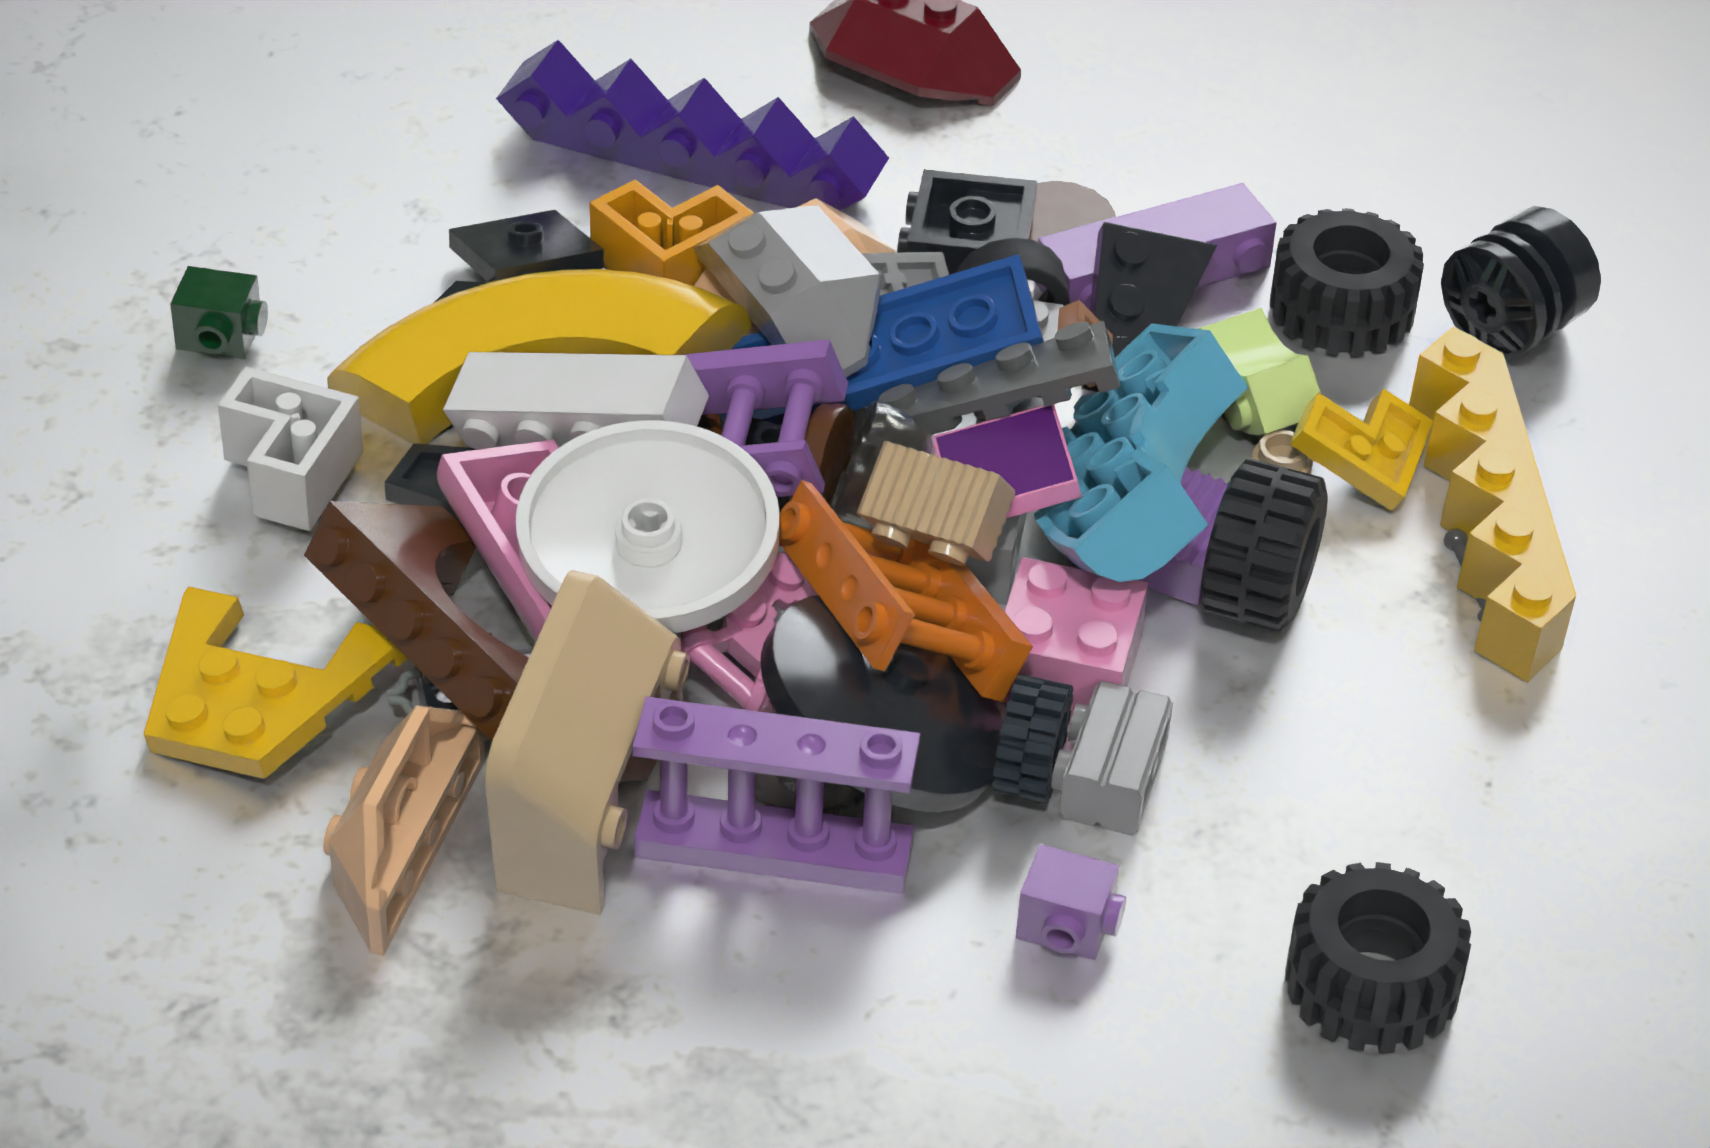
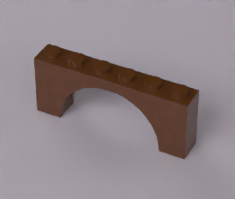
(398, 573)

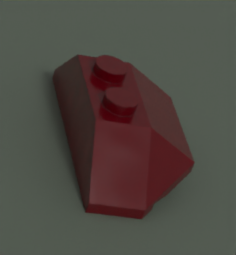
(919, 47)

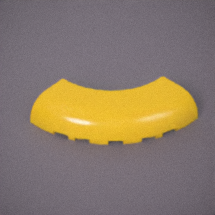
(414, 363)

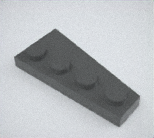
(1020, 372)

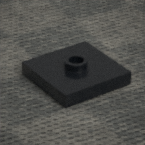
(525, 246)

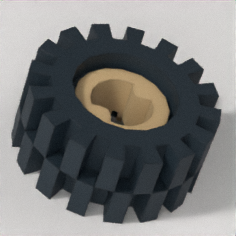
(1032, 737)

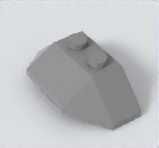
(798, 280)

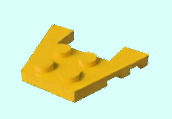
(246, 707)

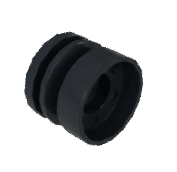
(1521, 280)

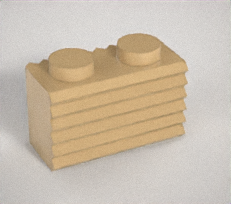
(935, 503)

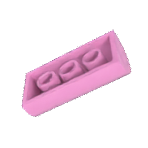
(485, 494)

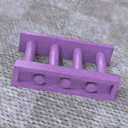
(773, 378)
(772, 839)

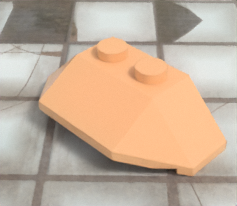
(401, 817)

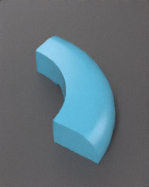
(1134, 451)

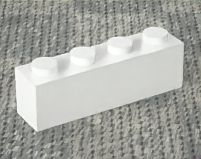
(562, 395)

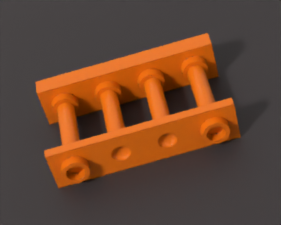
(901, 596)

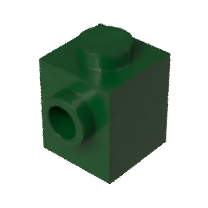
(217, 312)

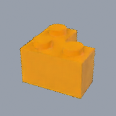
(657, 240)

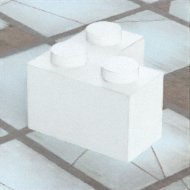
(292, 440)

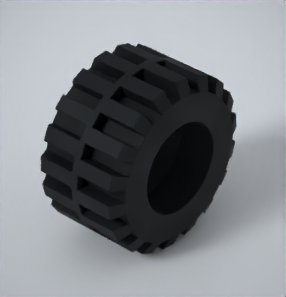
(1346, 281)
(1264, 544)
(1367, 996)

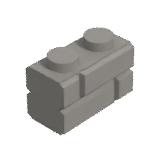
(1113, 757)

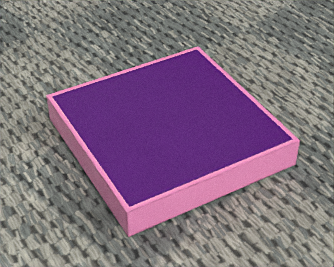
(1024, 451)

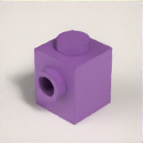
(1069, 902)

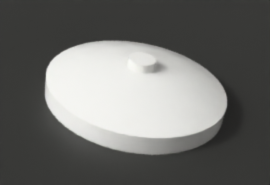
(657, 514)

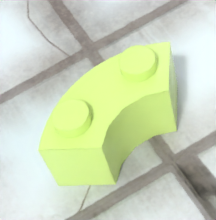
(1275, 376)

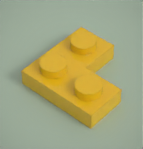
(1369, 454)

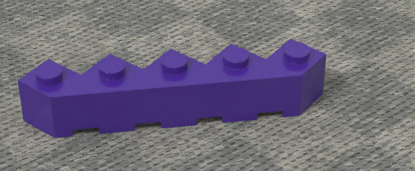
(690, 134)

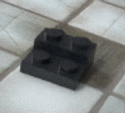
(964, 212)

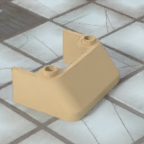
(569, 741)

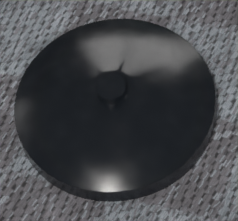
(822, 675)

